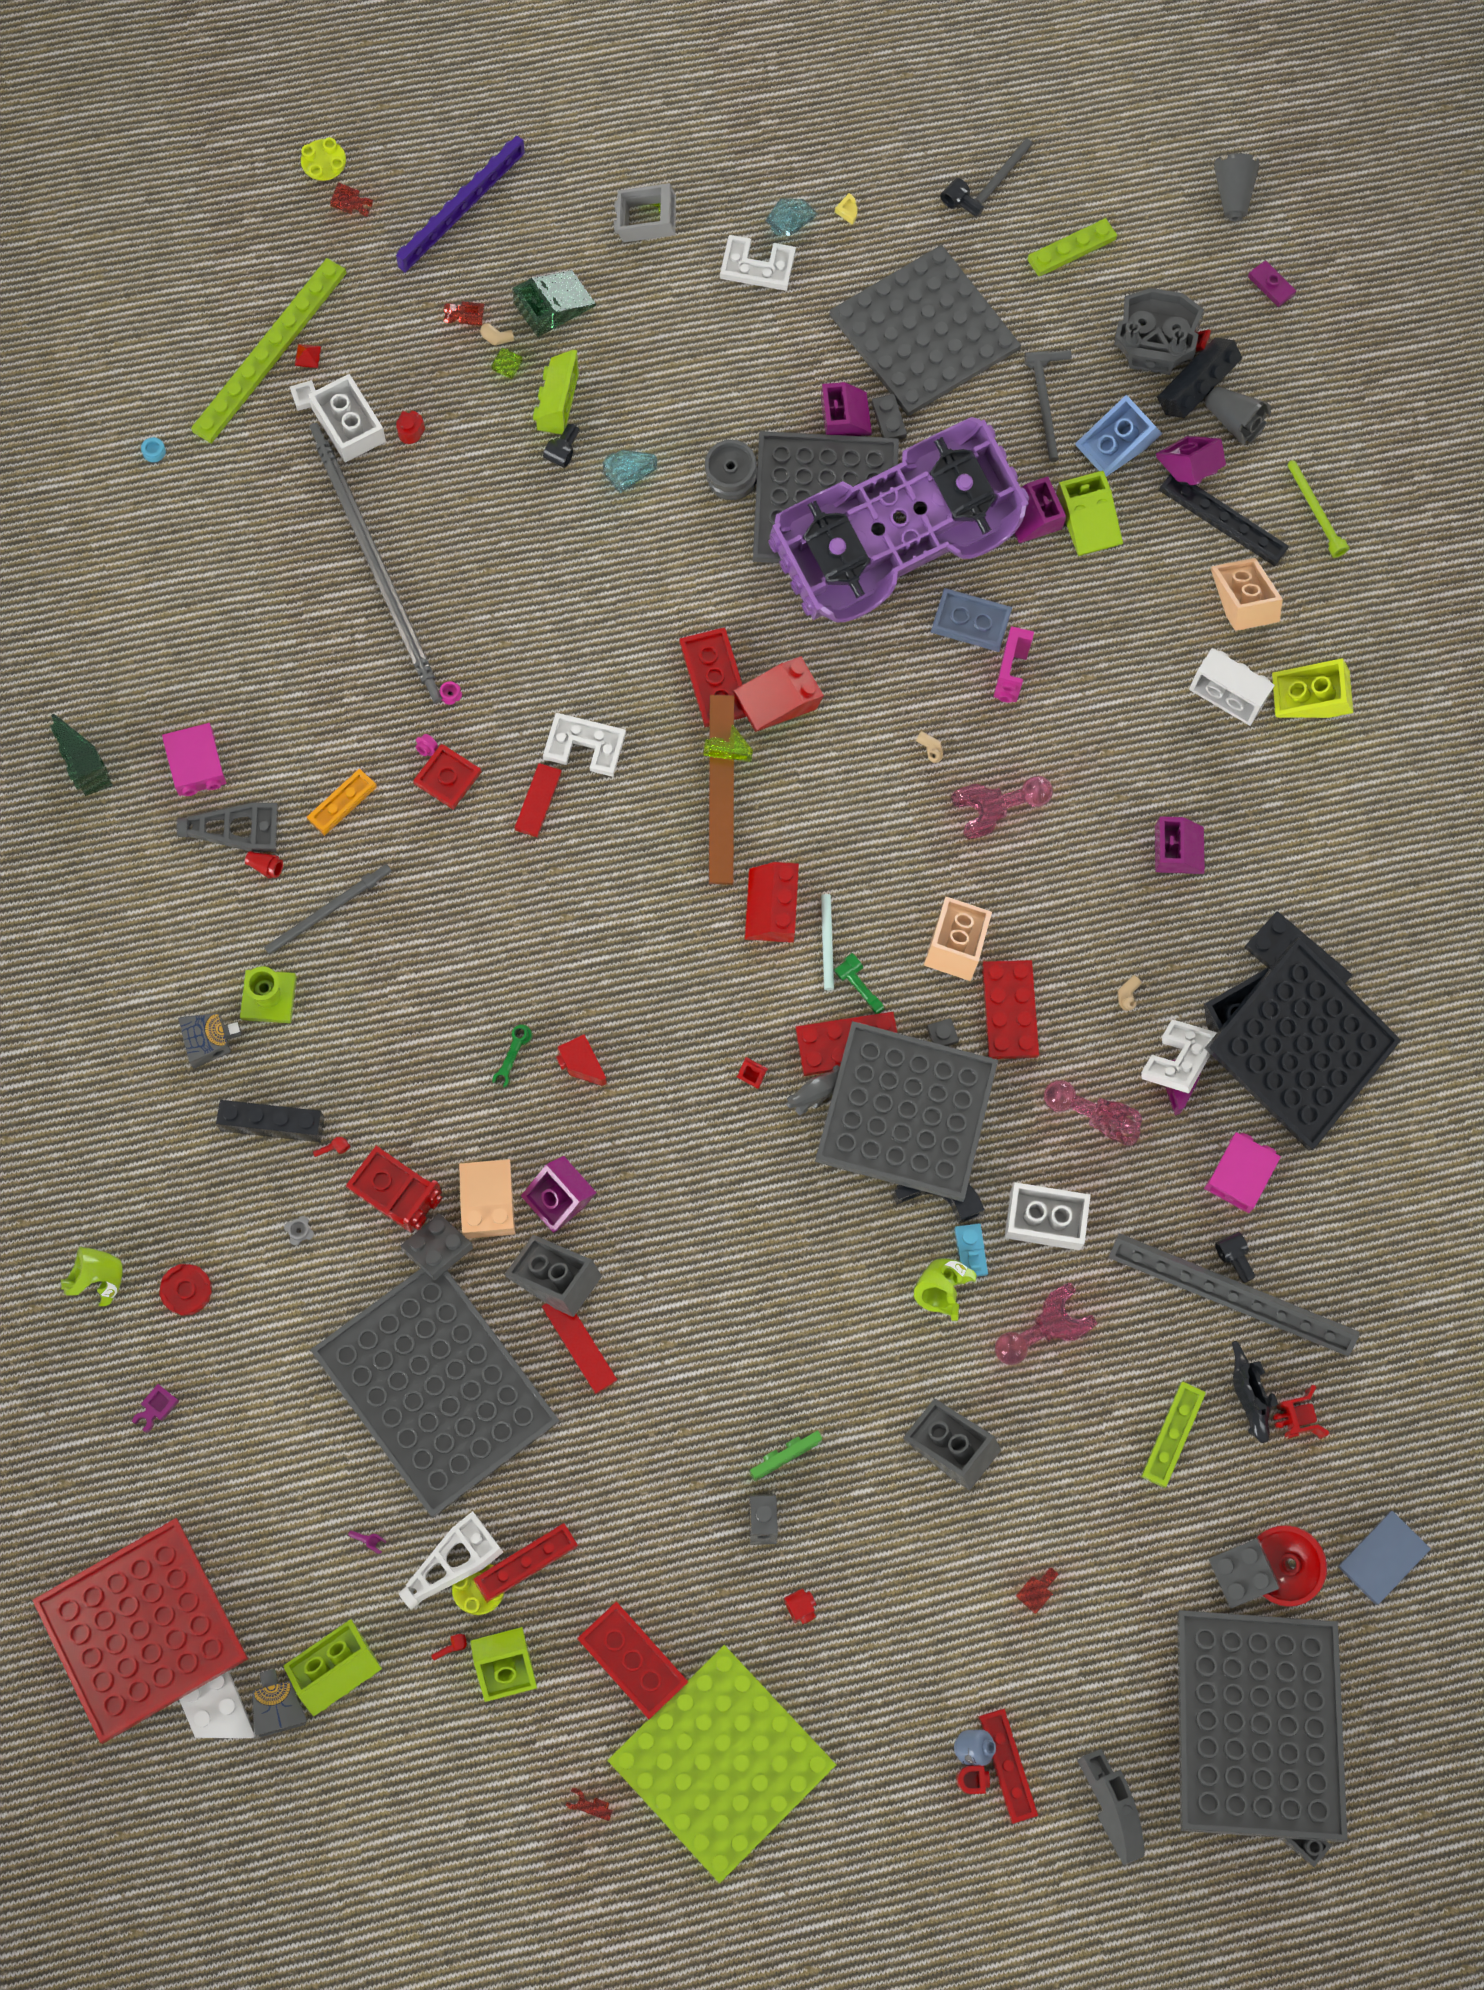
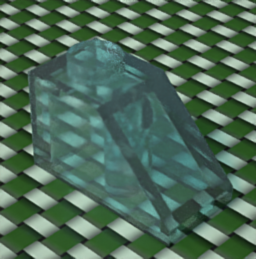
(790, 216)
(628, 468)

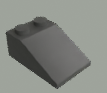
(554, 1274)
(953, 1443)

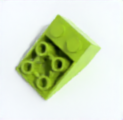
(1090, 513)

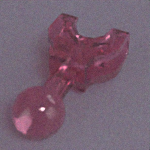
(993, 805)
(1105, 1116)
(1051, 1323)

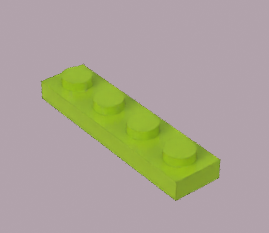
(1072, 247)
(1173, 1434)

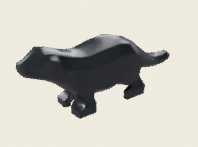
(1252, 1394)

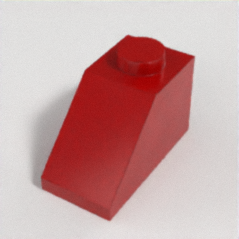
(580, 1061)

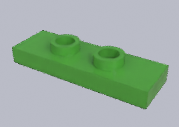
(794, 1449)

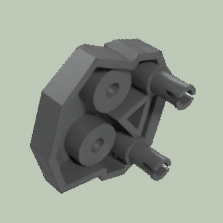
(1156, 344)

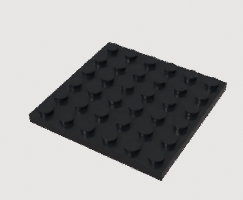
(1303, 1044)

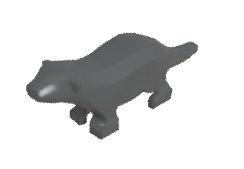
(814, 1092)

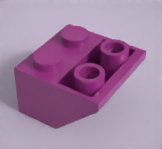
(845, 410)
(1043, 512)
(1179, 846)

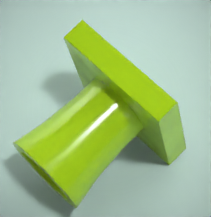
(268, 995)

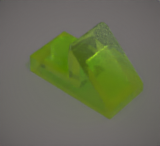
(735, 749)

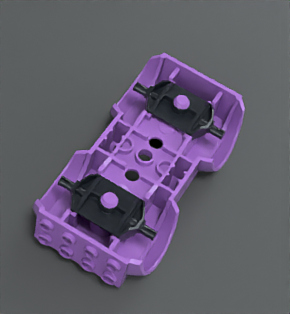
(851, 571)

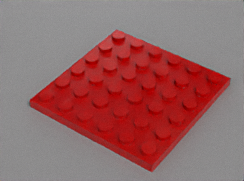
(139, 1630)

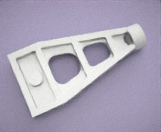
(482, 1551)

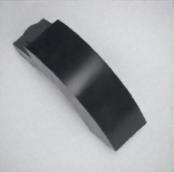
(964, 1211)

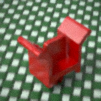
(1299, 1416)

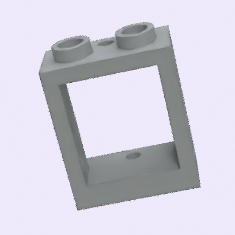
(645, 196)

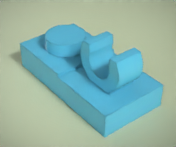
(971, 1248)

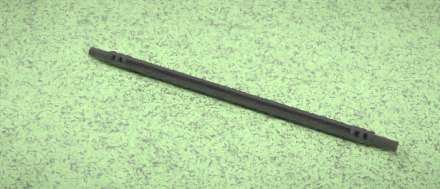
(375, 562)

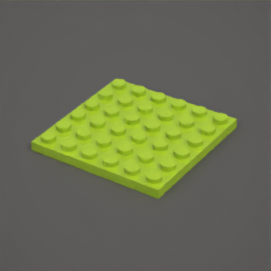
(721, 1763)

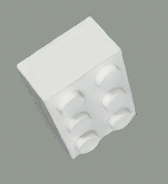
(347, 418)
(1231, 686)
(1047, 1216)

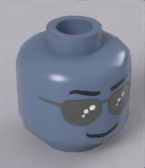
(974, 1747)

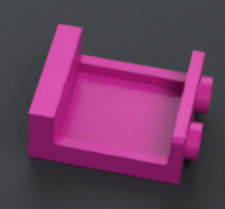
(1017, 646)
(194, 759)
(1243, 1172)

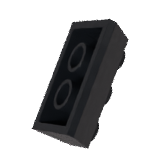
(1224, 1005)

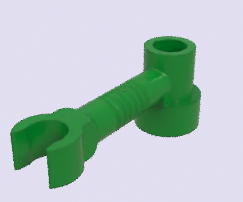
(849, 971)
(513, 1051)

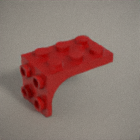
(395, 1190)

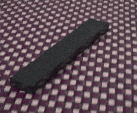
(1225, 519)

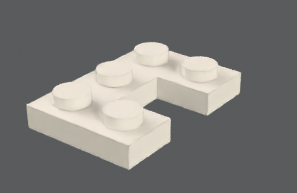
(770, 274)
(601, 737)
(1190, 1062)

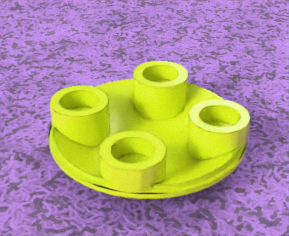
(323, 159)
(469, 1597)

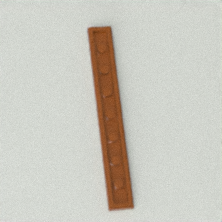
(721, 795)

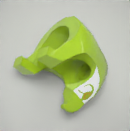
(92, 1267)
(936, 1286)

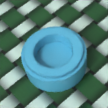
(153, 449)

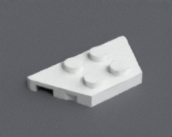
(217, 1710)

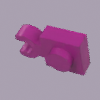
(157, 1404)

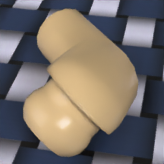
(495, 337)
(1125, 993)

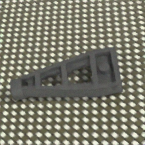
(263, 827)

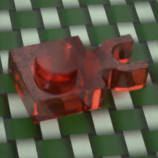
(348, 198)

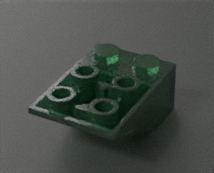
(551, 300)
(82, 758)

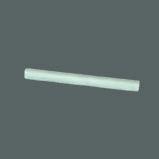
(827, 942)

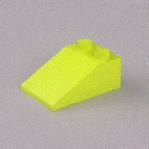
(1313, 691)

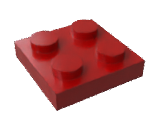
(447, 776)

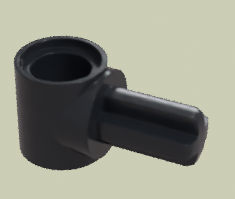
(957, 196)
(560, 449)
(1233, 1250)

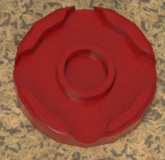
(185, 1289)

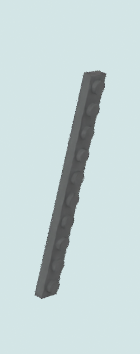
(1234, 1294)

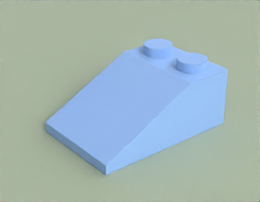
(1118, 437)

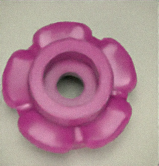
(450, 687)
(426, 745)

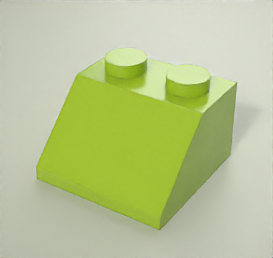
(503, 1664)

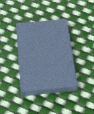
(971, 619)
(1384, 1557)

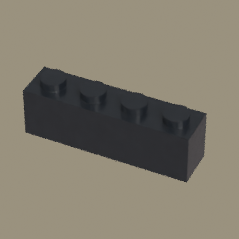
(1199, 377)
(270, 1121)

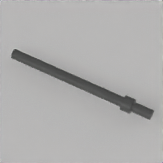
(367, 882)

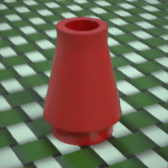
(266, 864)

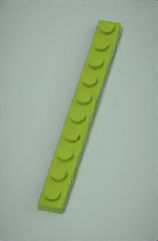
(268, 351)

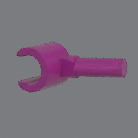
(370, 1541)

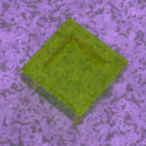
(507, 363)

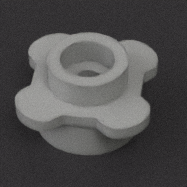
(301, 1223)

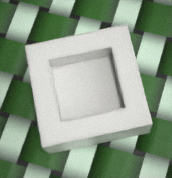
(300, 394)

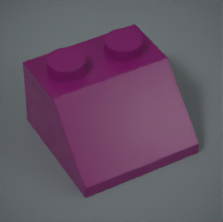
(1193, 458)
(558, 1193)

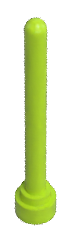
(1336, 544)

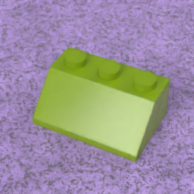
(557, 393)
(332, 1668)

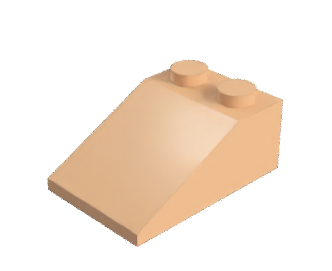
(1247, 594)
(958, 939)
(486, 1199)

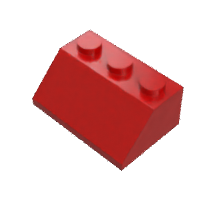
(772, 902)

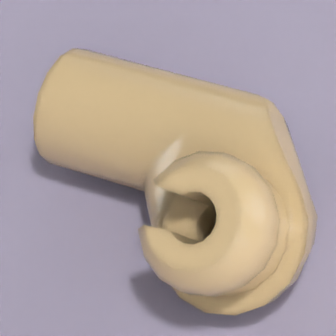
(933, 747)

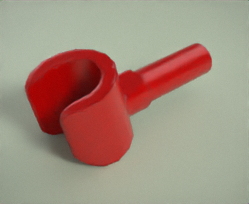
(338, 1143)
(458, 1643)

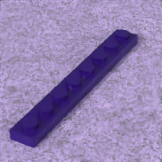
(460, 204)

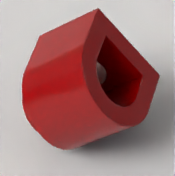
(410, 427)
(800, 1606)
(973, 1780)

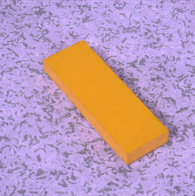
(341, 802)

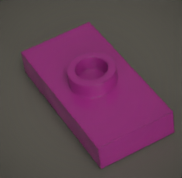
(1271, 283)

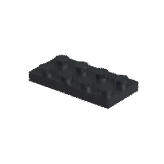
(1277, 935)

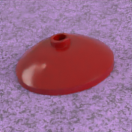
(1307, 1578)

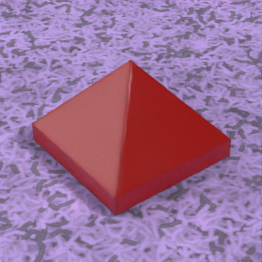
(1203, 340)
(308, 356)
(752, 1073)

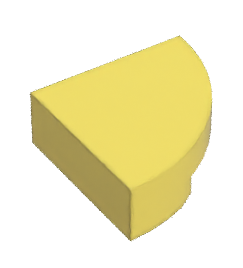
(847, 209)

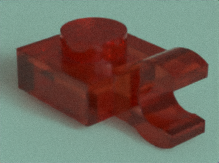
(467, 313)
(1035, 1593)
(598, 1808)

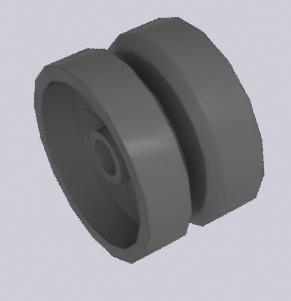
(731, 469)

